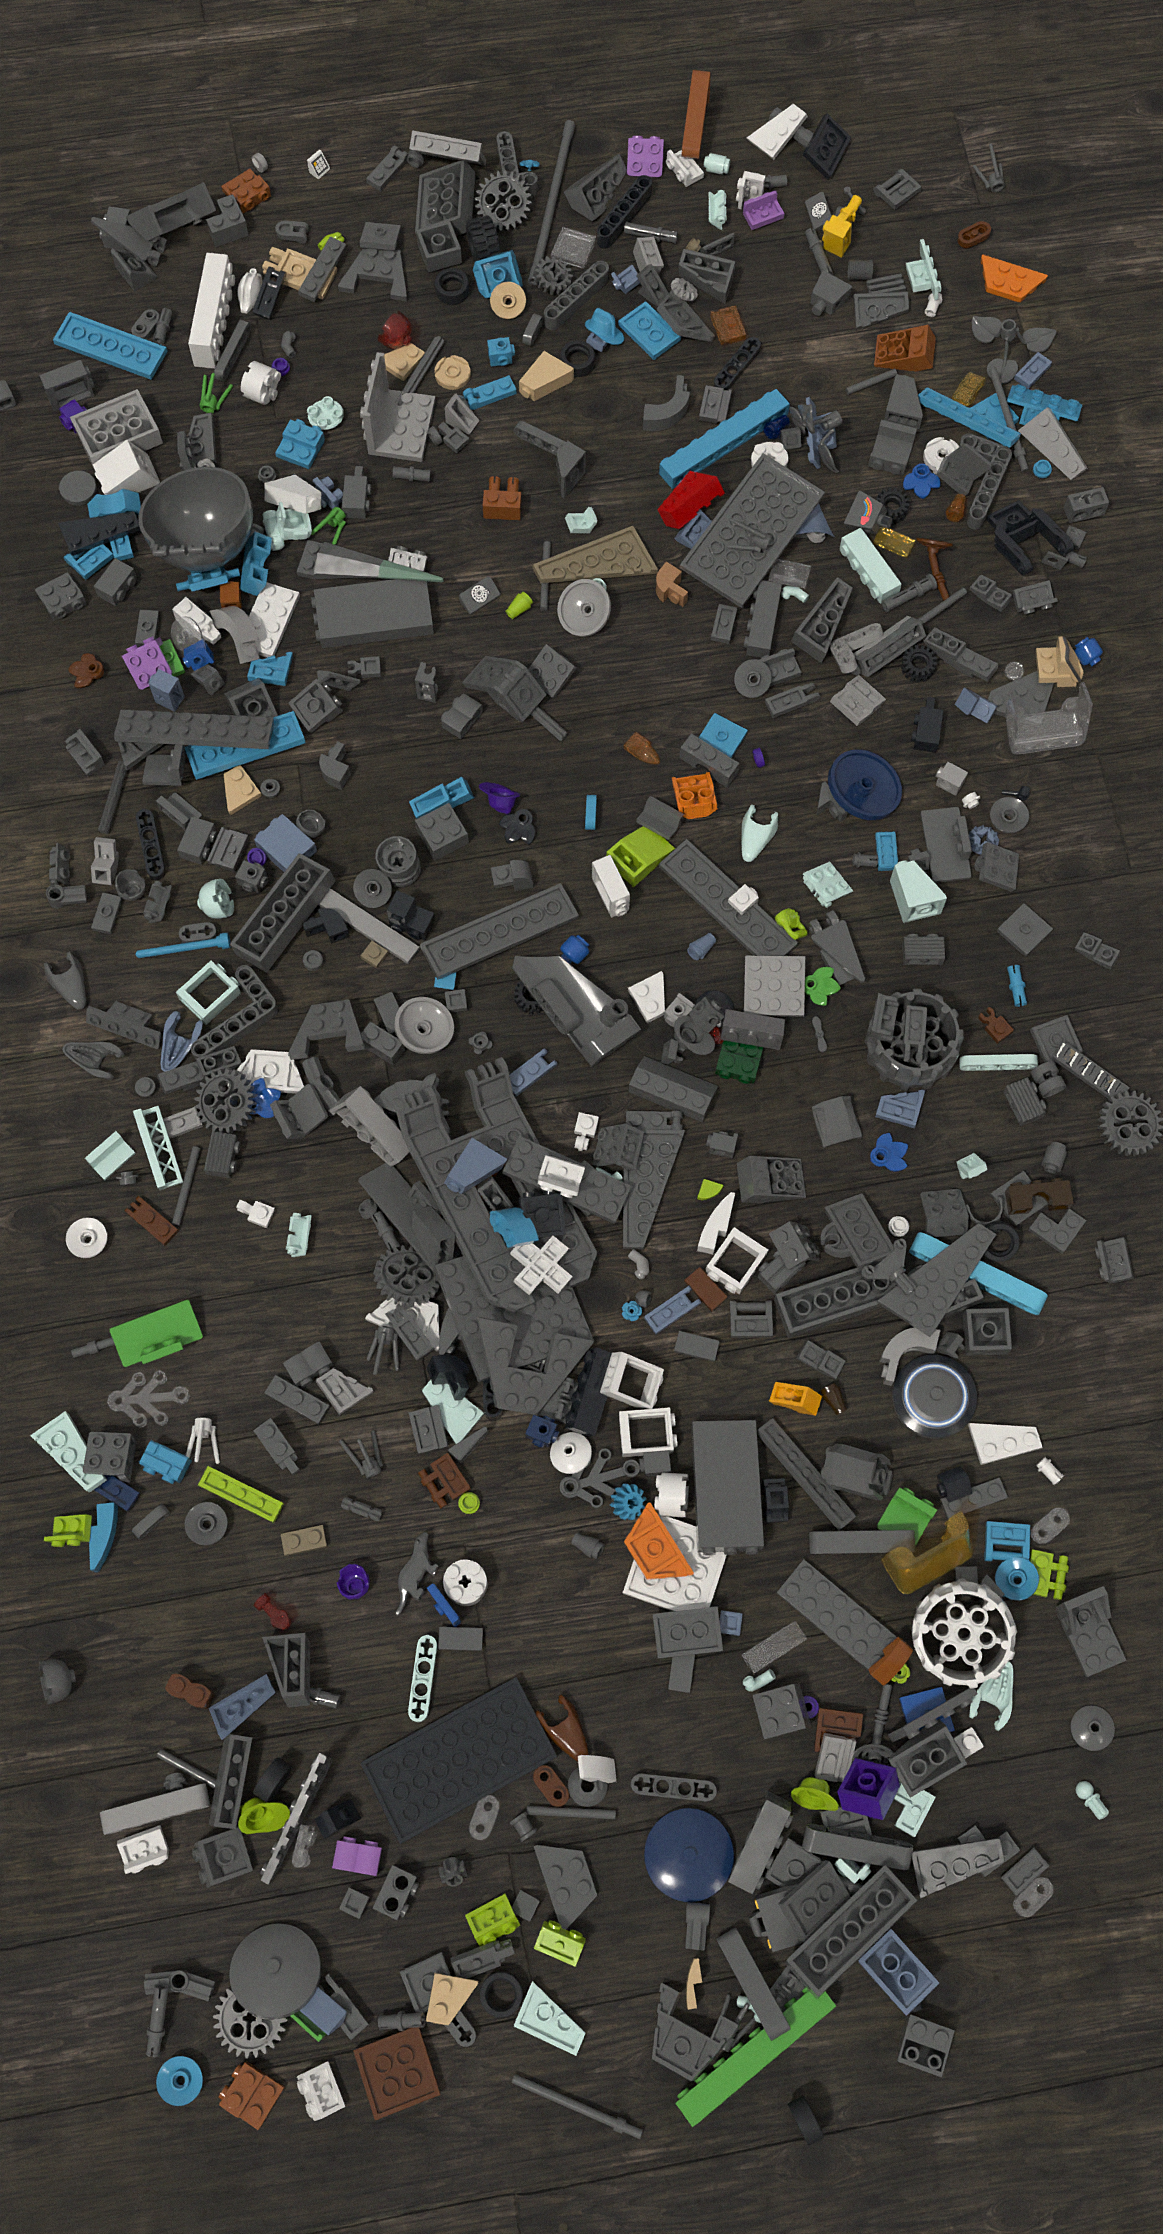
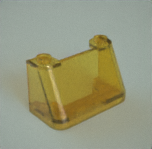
(913, 1573)

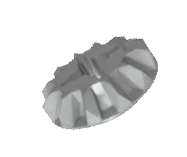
(684, 289)

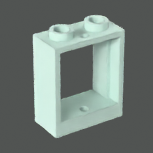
(219, 1004)

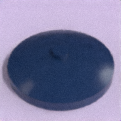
(864, 784)
(688, 1855)

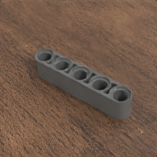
(576, 295)
(860, 1541)
(857, 1846)
(753, 1984)

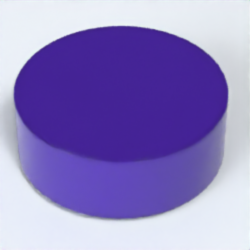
(758, 757)

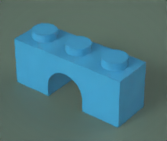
(253, 574)

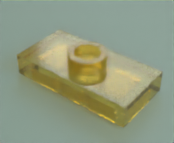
(894, 541)

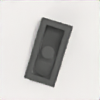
(465, 1447)

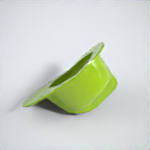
(814, 1794)
(262, 1816)

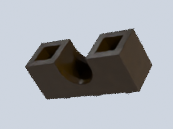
(1056, 1193)

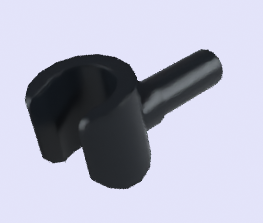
(1022, 794)

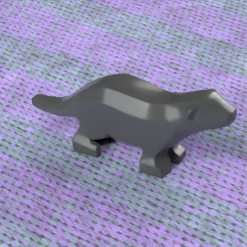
(414, 1571)

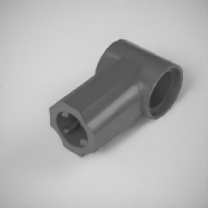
(68, 895)
(697, 1919)

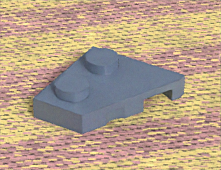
(901, 1108)

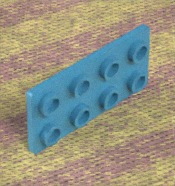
(1036, 401)

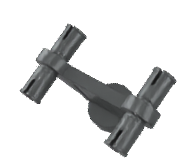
(892, 1268)

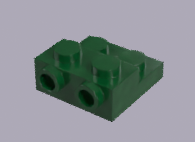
(739, 1061)

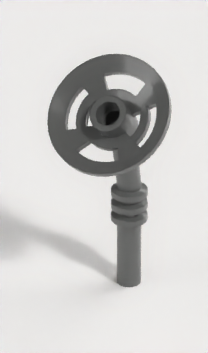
(874, 1750)

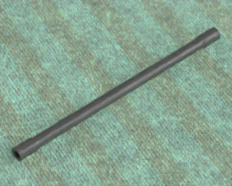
(552, 199)

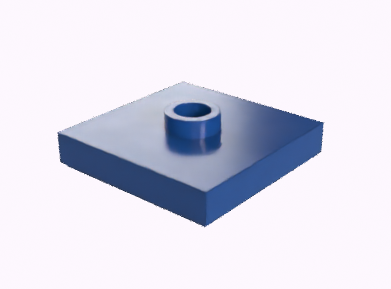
(443, 1606)
(920, 1703)

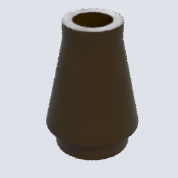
(833, 1397)

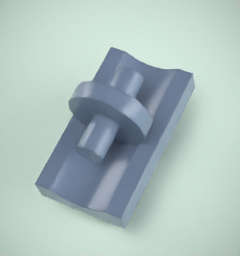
(328, 498)

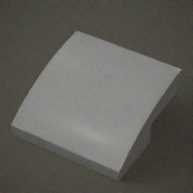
(858, 700)

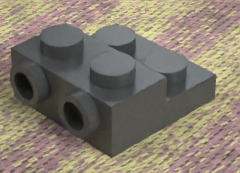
(61, 596)
(316, 705)
(222, 1857)

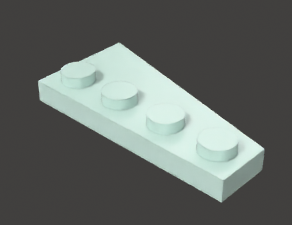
(68, 1448)

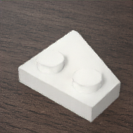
(649, 997)

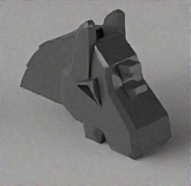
(401, 1088)

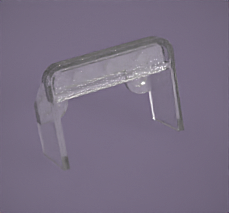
(1049, 729)

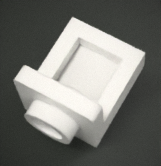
(743, 899)

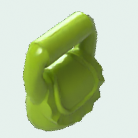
(789, 920)

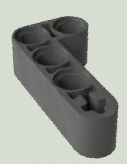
(508, 162)

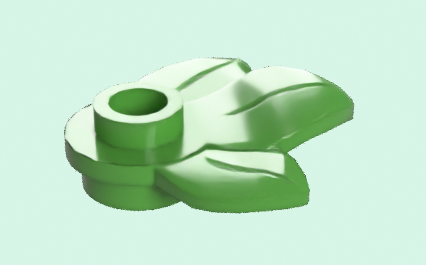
(823, 985)

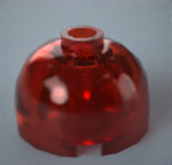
(396, 331)

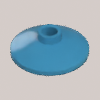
(1015, 1568)
(167, 2083)

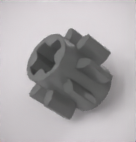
(452, 1871)

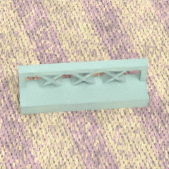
(150, 1147)

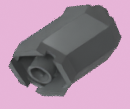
(857, 1471)

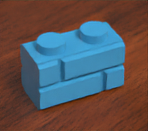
(164, 1462)

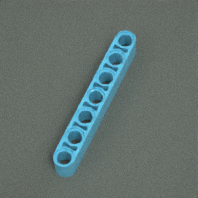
(987, 1277)

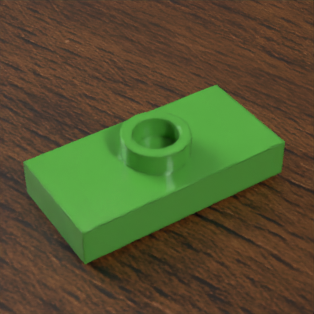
(172, 658)

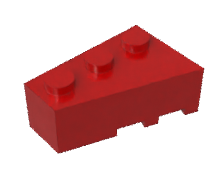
(689, 497)

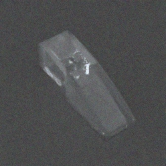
(774, 1647)

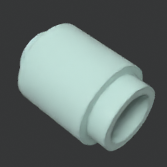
(717, 164)

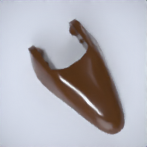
(568, 1733)

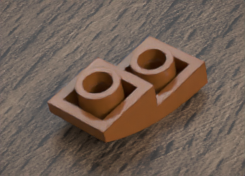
(895, 1657)

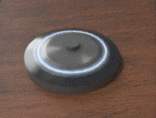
(934, 1396)

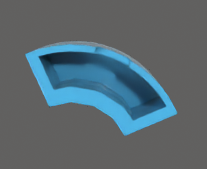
(114, 503)
(513, 1227)

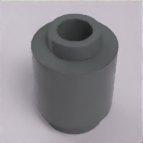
(1054, 1157)

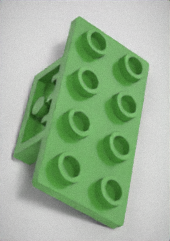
(156, 1334)

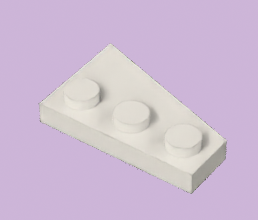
(778, 131)
(1003, 1441)

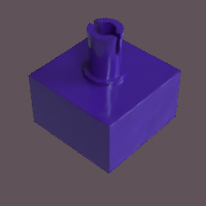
(869, 1789)

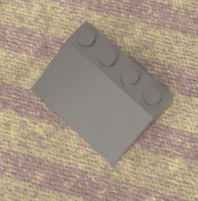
(115, 422)

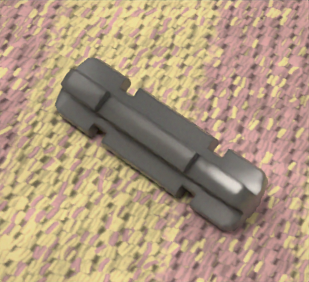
(361, 1509)

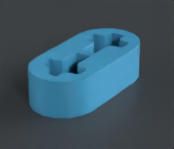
(590, 812)

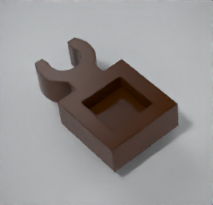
(997, 1027)

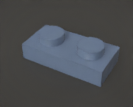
(1033, 370)

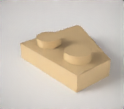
(403, 360)
(239, 789)
(448, 1997)

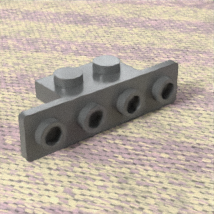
(125, 1022)

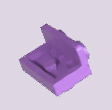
(762, 210)

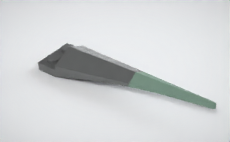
(334, 562)

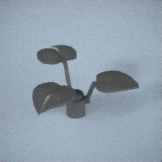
(988, 328)
(829, 422)

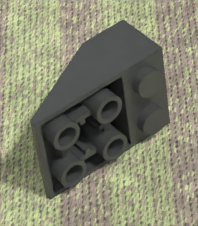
(770, 1179)

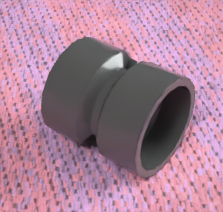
(1051, 1085)

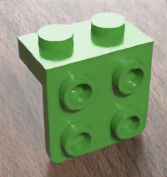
(907, 1513)

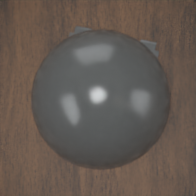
(197, 518)

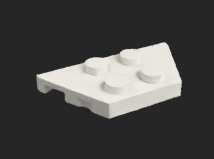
(275, 1068)
(425, 1316)

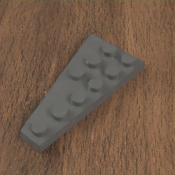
(648, 1184)

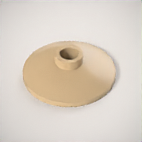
(507, 291)

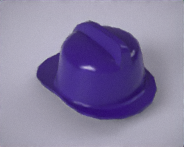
(499, 797)

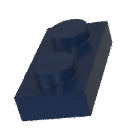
(118, 1492)

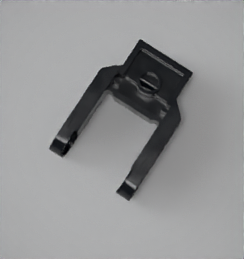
(1016, 524)

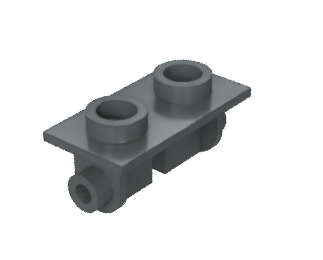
(60, 857)
(155, 910)

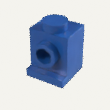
(200, 650)

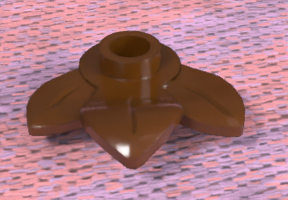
(86, 670)

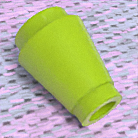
(519, 605)

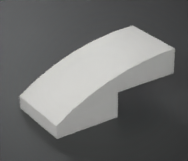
(596, 1768)

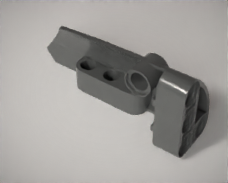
(573, 1005)

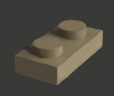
(303, 1540)

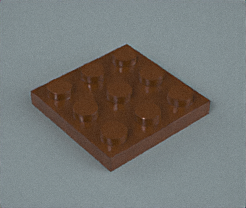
(396, 2072)

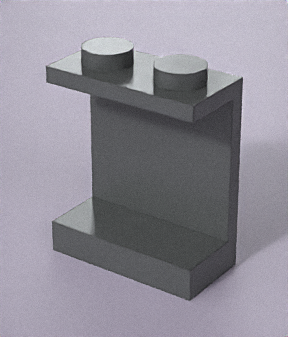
(892, 447)

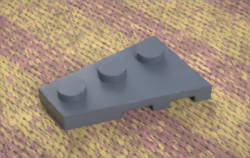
(240, 1705)

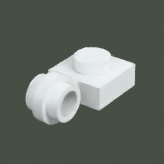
(585, 1126)

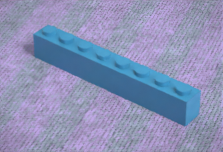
(723, 438)

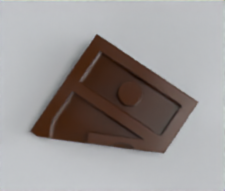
(837, 1723)

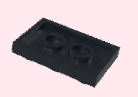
(827, 146)

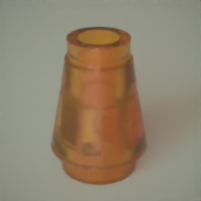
(956, 509)

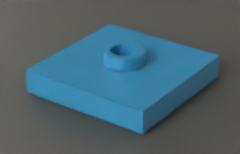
(723, 735)

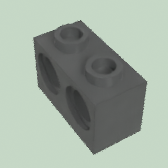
(1086, 505)
(391, 1890)

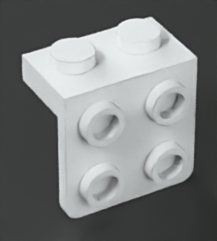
(560, 1176)

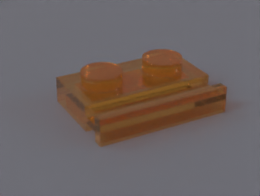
(728, 325)

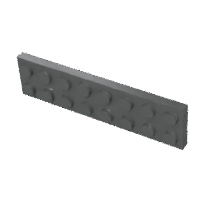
(194, 729)
(712, 890)
(499, 931)

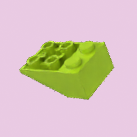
(639, 854)

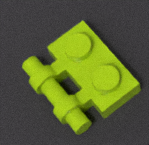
(1044, 1565)

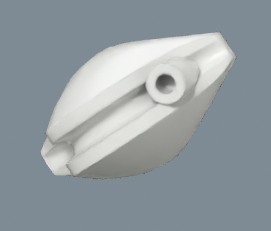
(249, 290)

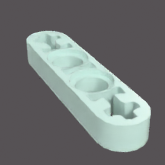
(998, 1062)
(426, 1679)

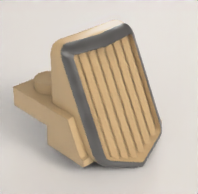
(1059, 664)

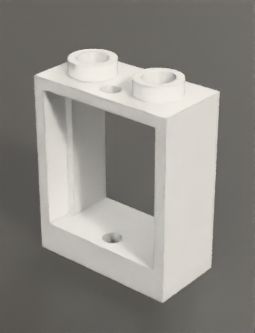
(610, 886)
(747, 1244)
(614, 1375)
(625, 1416)

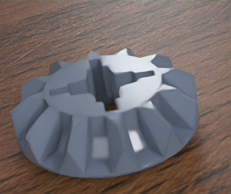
(976, 833)

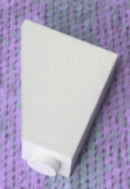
(294, 494)

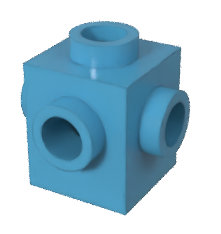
(500, 351)

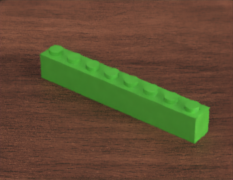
(751, 2058)

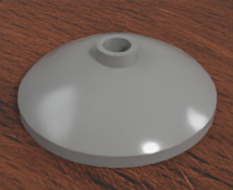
(575, 603)
(426, 1015)

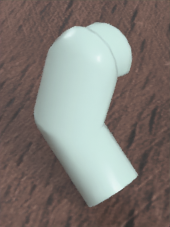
(758, 1682)

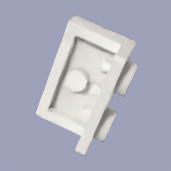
(684, 168)
(749, 187)
(143, 1849)

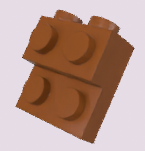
(247, 189)
(250, 2094)

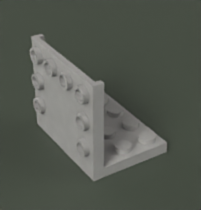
(392, 428)

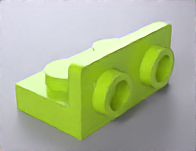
(70, 1530)
(492, 1920)

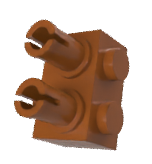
(502, 504)

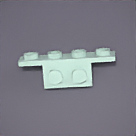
(922, 274)

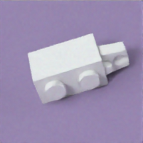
(189, 609)

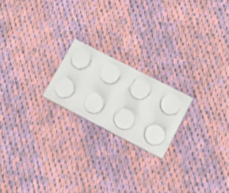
(271, 616)

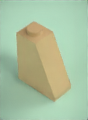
(545, 377)

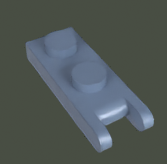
(530, 1072)
(670, 1311)

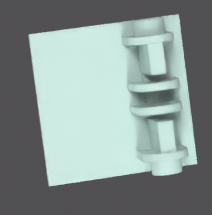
(826, 883)

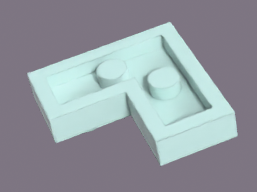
(914, 1810)

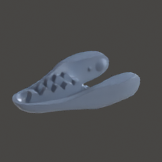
(176, 1046)

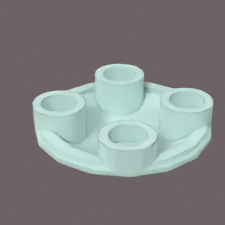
(325, 413)

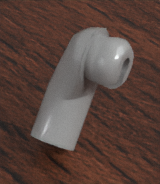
(642, 1264)

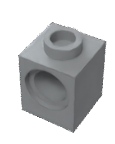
(951, 778)

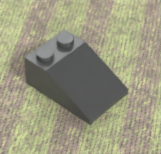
(927, 1758)

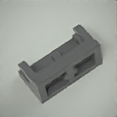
(425, 684)
(84, 753)
(884, 1018)

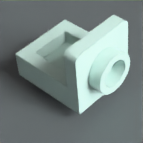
(581, 522)
(850, 1869)

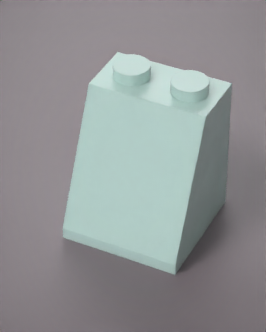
(915, 892)

